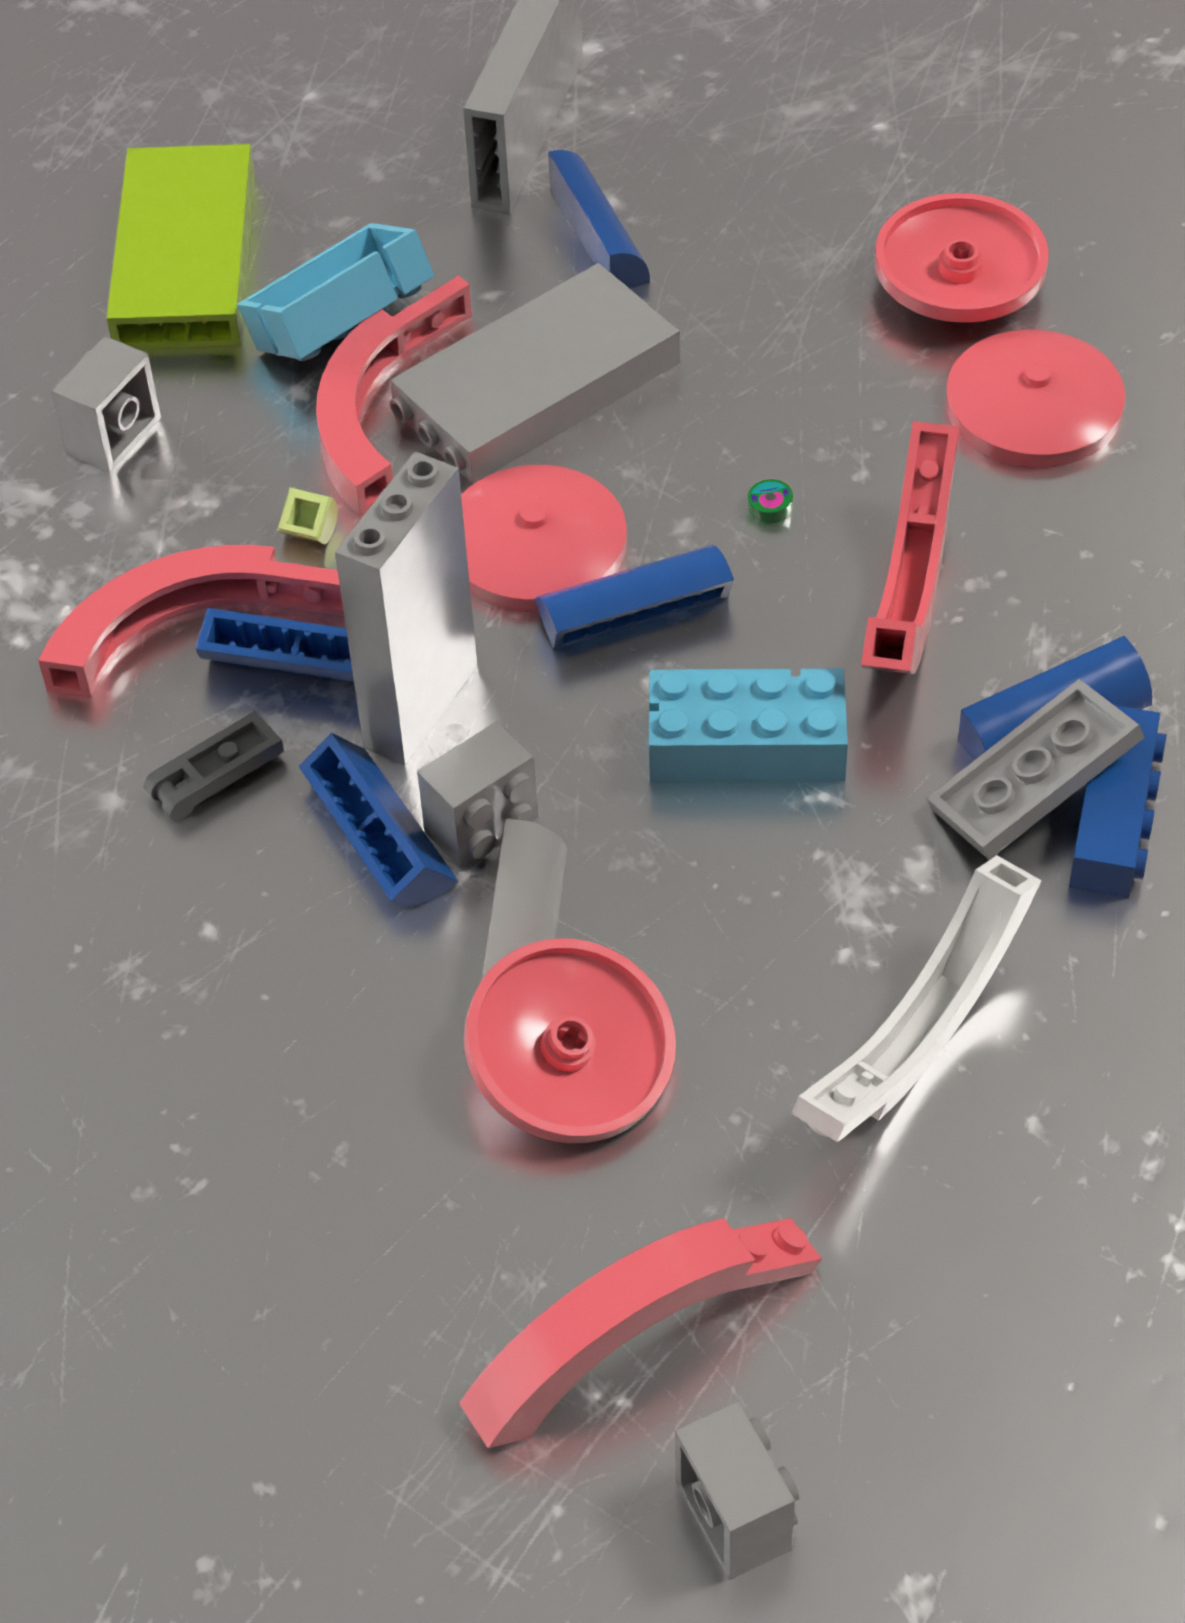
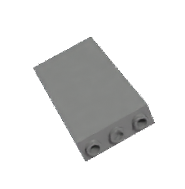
(520, 98)
(534, 372)
(408, 606)

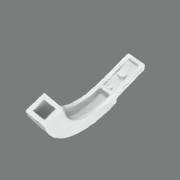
(931, 1009)

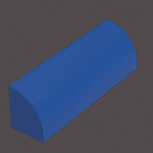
(594, 219)
(635, 596)
(275, 644)
(1110, 670)
(377, 822)

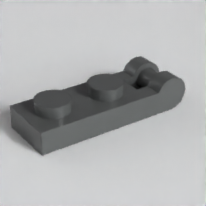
(213, 765)

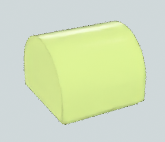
(308, 516)

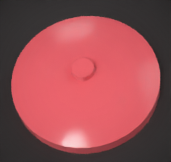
(961, 257)
(1035, 398)
(539, 533)
(569, 1040)

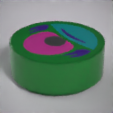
(770, 501)

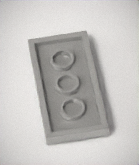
(1035, 768)

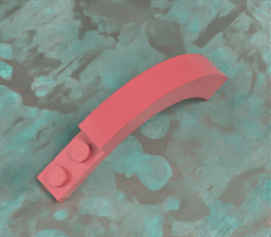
(355, 369)
(171, 587)
(901, 626)
(619, 1304)

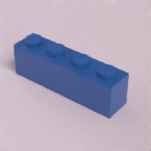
(1116, 816)

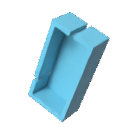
(336, 291)
(747, 725)

